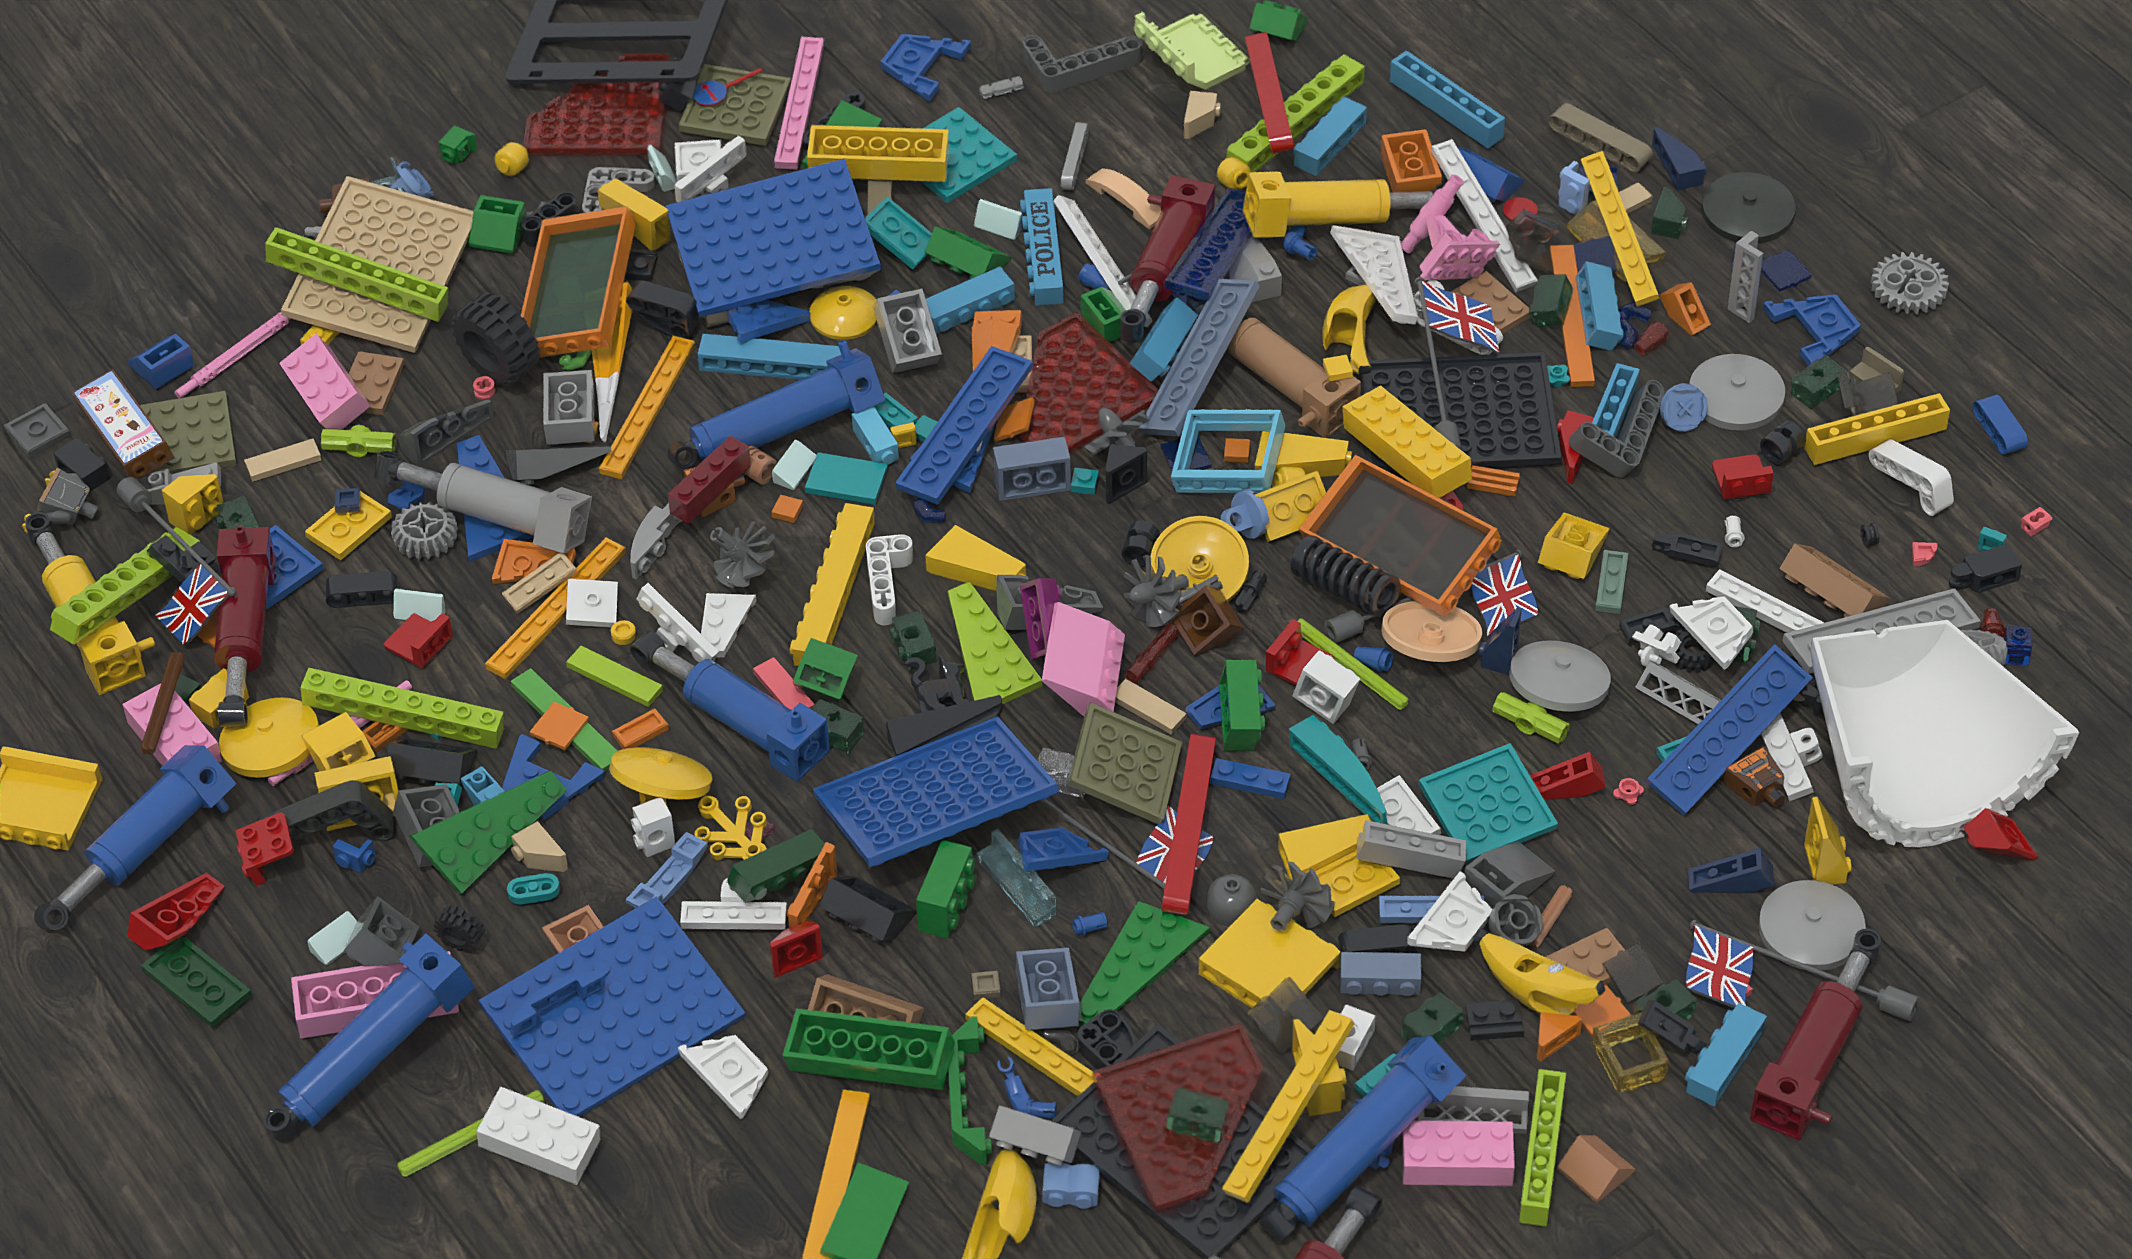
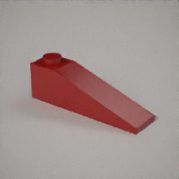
(173, 913)

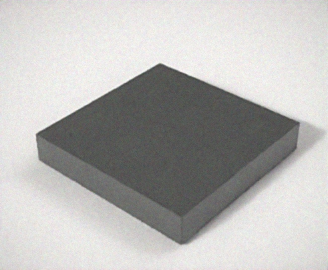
(37, 430)

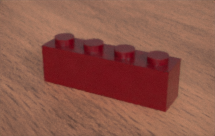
(709, 479)

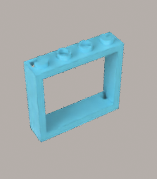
(1227, 480)

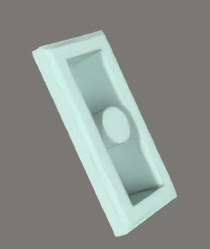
(661, 169)
(998, 219)
(793, 465)
(421, 603)
(331, 940)

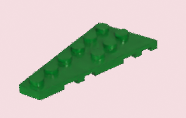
(478, 835)
(1139, 957)

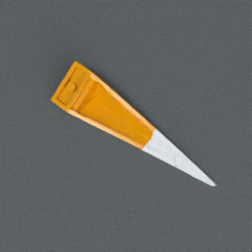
(608, 363)

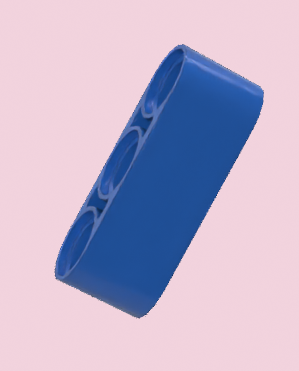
(2000, 424)

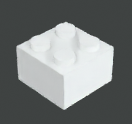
(1326, 686)

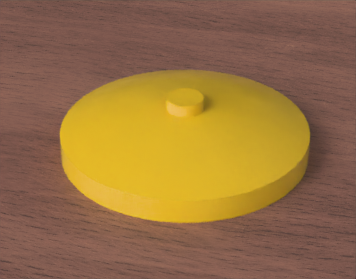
(1201, 549)
(271, 738)
(660, 773)

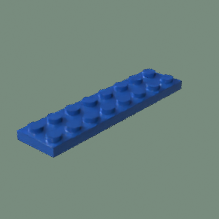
(964, 425)
(1728, 730)

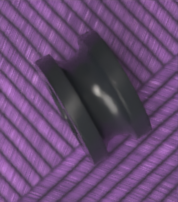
(1869, 534)

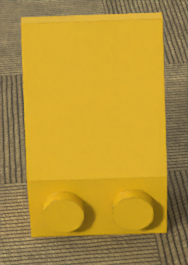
(1572, 545)
(1825, 847)
(1330, 1090)

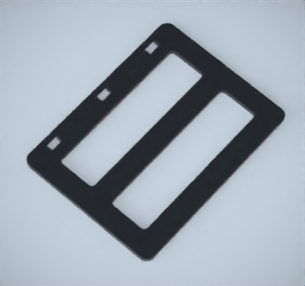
(539, 30)

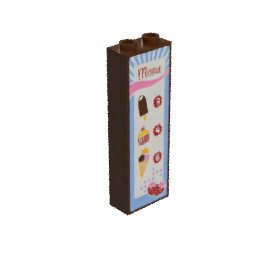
(123, 425)

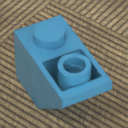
(480, 785)

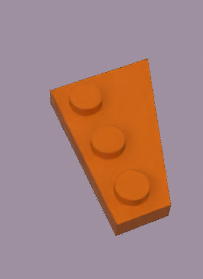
(520, 559)
(814, 886)

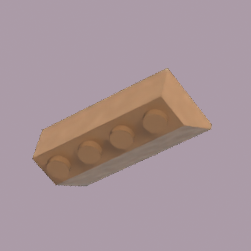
(1831, 581)
(847, 998)

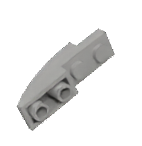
(159, 480)
(650, 540)

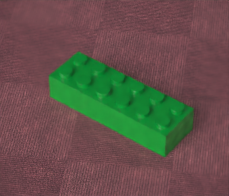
(869, 1049)

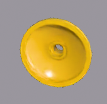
(843, 312)

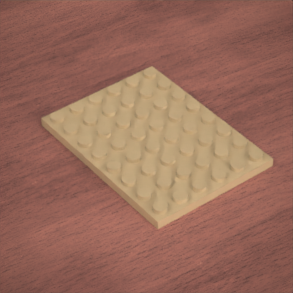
(392, 230)

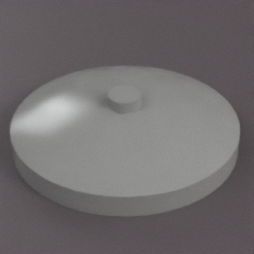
(1739, 391)
(1559, 675)
(1811, 923)

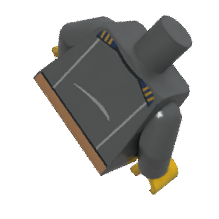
(65, 499)

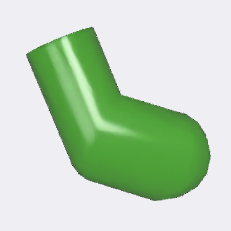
(579, 361)

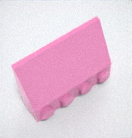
(1083, 658)

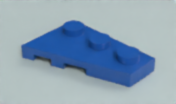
(1207, 711)

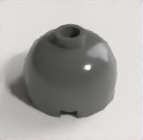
(1229, 898)
(1516, 920)

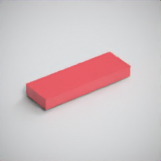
(780, 684)

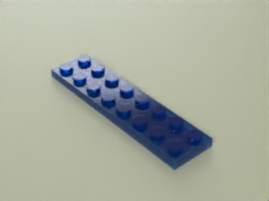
(1212, 248)

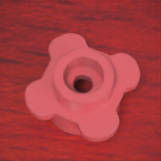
(1628, 790)

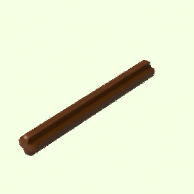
(162, 703)

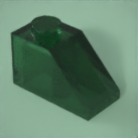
(1669, 215)

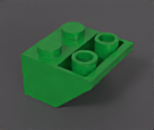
(1278, 22)
(497, 224)
(1102, 312)
(825, 669)

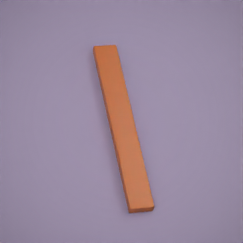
(1576, 351)

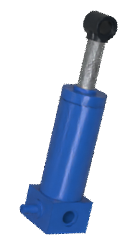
(792, 737)
(189, 782)

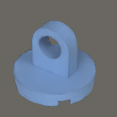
(412, 181)
(1683, 407)
(1248, 514)

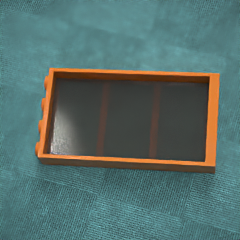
(1404, 533)

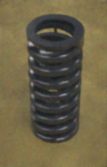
(1338, 587)

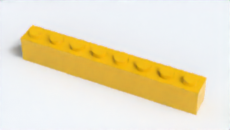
(834, 578)

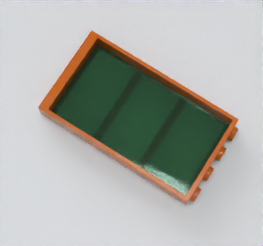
(578, 280)

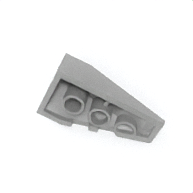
(1257, 264)

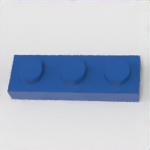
(1250, 778)

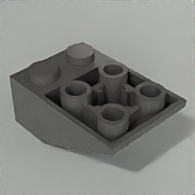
(1507, 872)

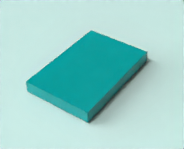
(898, 232)
(846, 478)

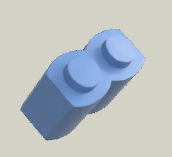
(1070, 1185)

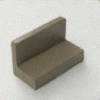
(1874, 365)

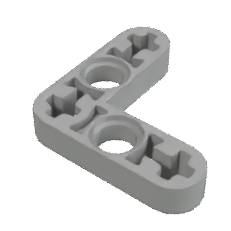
(605, 174)

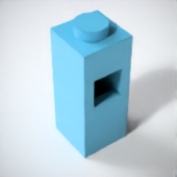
(875, 436)

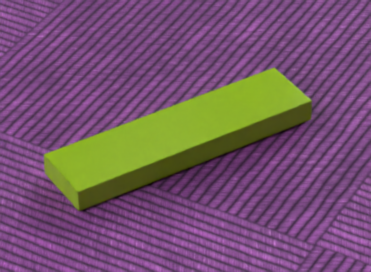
(614, 676)

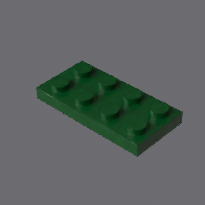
(196, 980)

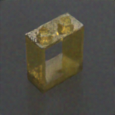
(1620, 1032)

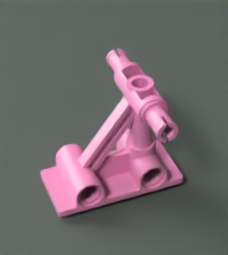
(1451, 253)

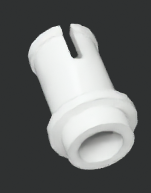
(1734, 536)

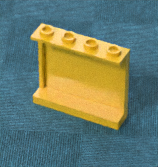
(44, 797)
(1256, 958)

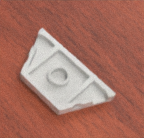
(1716, 627)
(1452, 919)
(728, 1070)

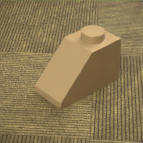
(1200, 113)
(538, 849)

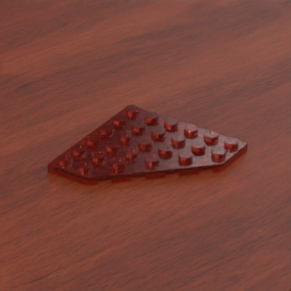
(600, 118)
(1075, 378)
(1139, 1101)

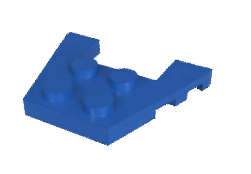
(914, 55)
(1824, 319)
(522, 770)

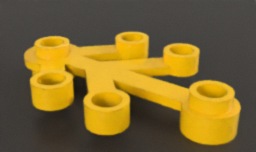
(733, 832)

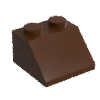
(1207, 620)

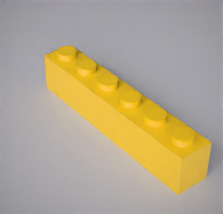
(1875, 427)

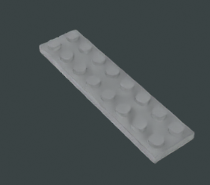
(1931, 608)

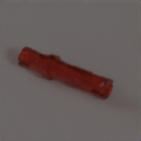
(1146, 659)

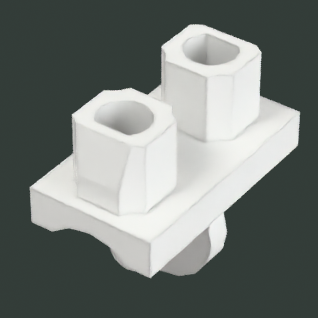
(1655, 650)

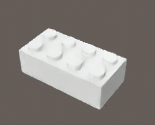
(538, 1135)

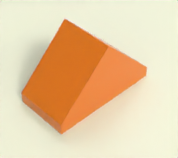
(1555, 1032)

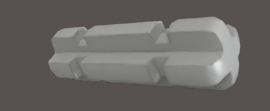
(1001, 87)

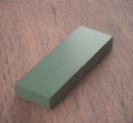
(1611, 581)

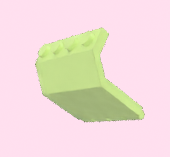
(1193, 49)

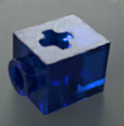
(2018, 644)

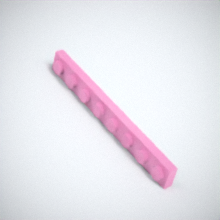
(799, 103)

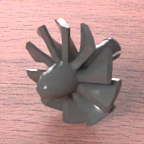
(1115, 430)
(741, 557)
(1155, 595)
(1299, 899)

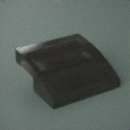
(1277, 1011)

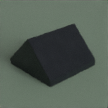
(1124, 471)

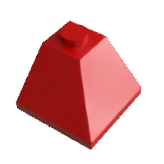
(1998, 835)
(796, 948)

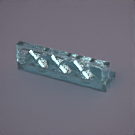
(1022, 886)

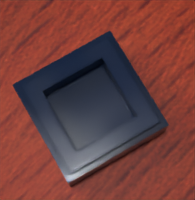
(347, 500)

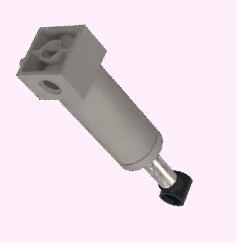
(553, 518)

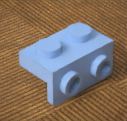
(1573, 189)

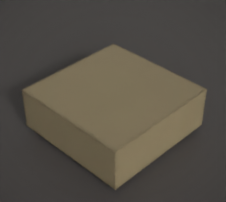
(985, 985)

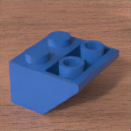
(163, 361)

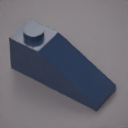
(1679, 161)
(1502, 644)
(1733, 874)

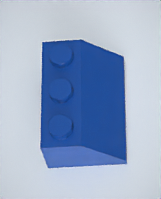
(1493, 179)

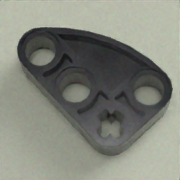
(664, 308)
(1099, 1041)

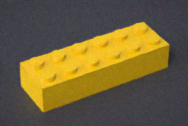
(882, 151)
(1407, 442)

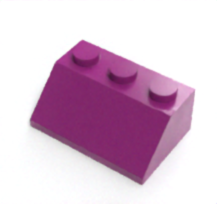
(1038, 604)

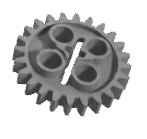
(1909, 283)

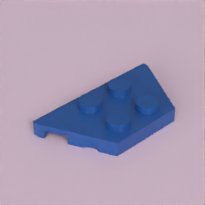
(764, 318)
(1056, 849)

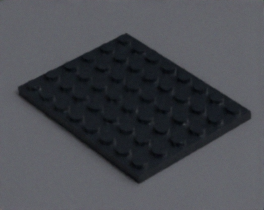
(1494, 399)
(1203, 1223)

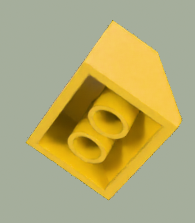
(374, 774)

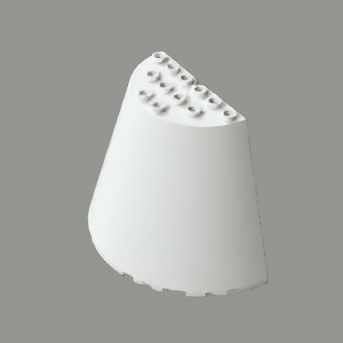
(1931, 731)

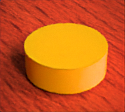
(623, 632)

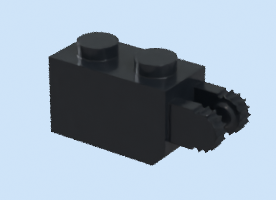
(1987, 570)

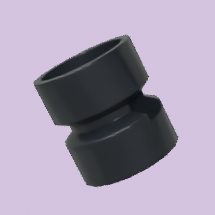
(1782, 442)
(1139, 541)

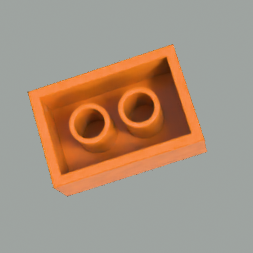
(1410, 162)

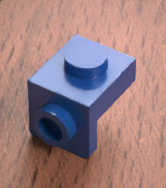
(407, 495)
(353, 857)

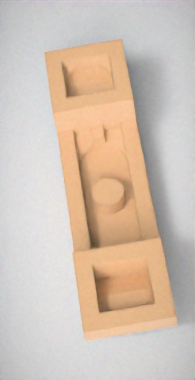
(1127, 193)

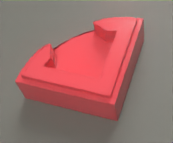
(1923, 553)

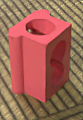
(2031, 520)

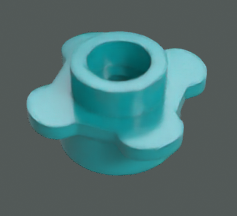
(1558, 375)

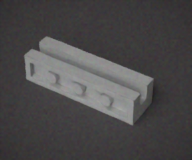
(1411, 849)

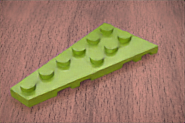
(988, 652)

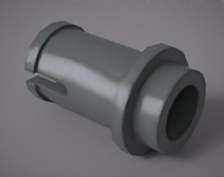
(1361, 752)

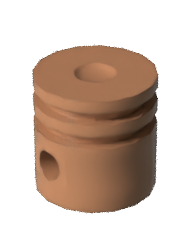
(761, 466)

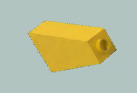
(651, 218)
(1309, 453)
(971, 559)
(1320, 844)

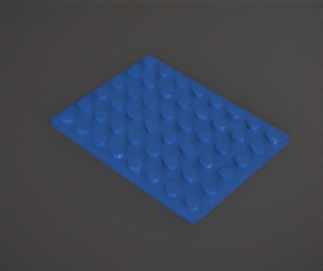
(772, 237)
(935, 791)
(652, 1003)

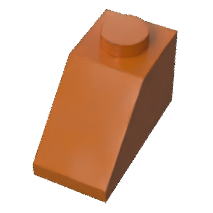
(1685, 308)

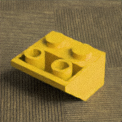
(192, 501)
(337, 743)

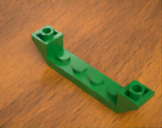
(968, 1140)

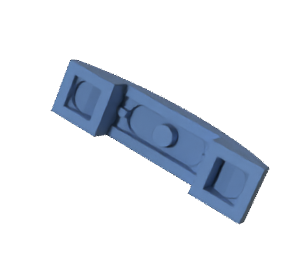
(672, 874)

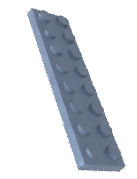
(1199, 356)

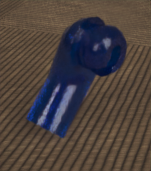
(1630, 310)
(1630, 333)
(926, 512)

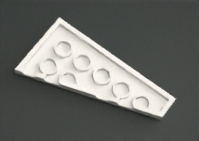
(1382, 267)

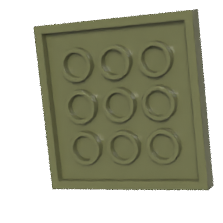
(745, 112)
(194, 430)
(1124, 763)

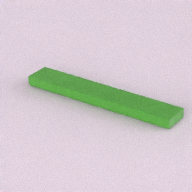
(541, 697)

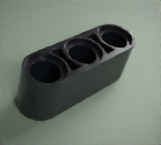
(561, 205)
(360, 589)
(1377, 940)

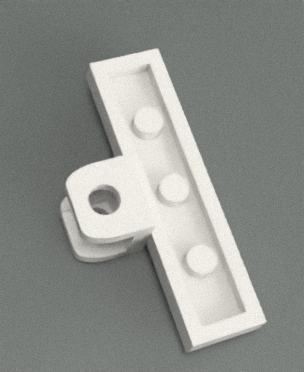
(710, 173)
(674, 626)
(1791, 755)
(733, 913)

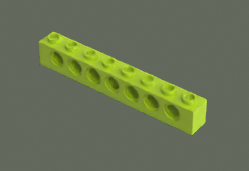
(1302, 110)
(356, 274)
(112, 593)
(402, 708)

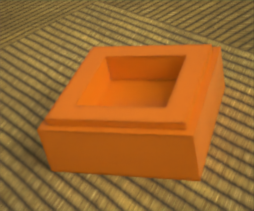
(1236, 450)
(787, 508)

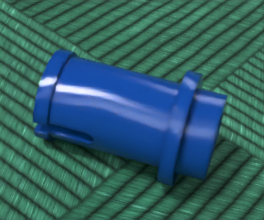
(1090, 923)

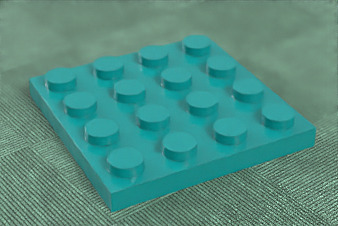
(972, 155)
(1488, 802)

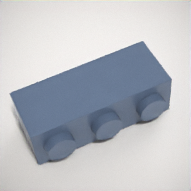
(1380, 973)

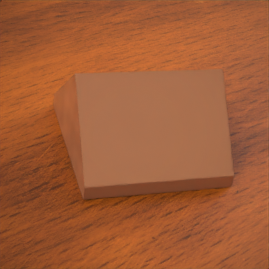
(572, 928)
(1594, 1167)

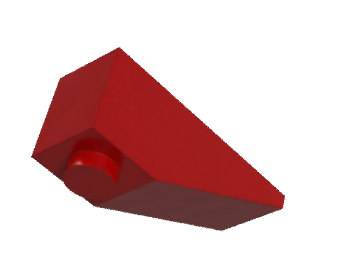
(1566, 427)
(1570, 778)

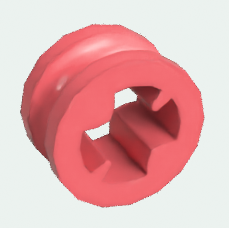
(484, 388)

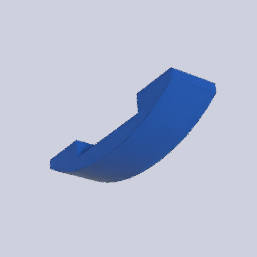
(583, 983)

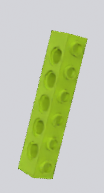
(1542, 1147)

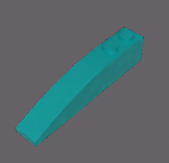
(1337, 765)

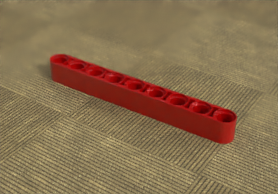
(1269, 93)
(1188, 824)

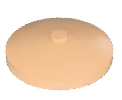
(1429, 635)

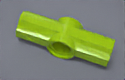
(358, 440)
(1531, 717)

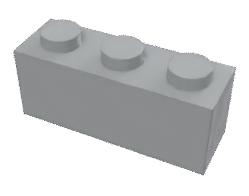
(1034, 1135)

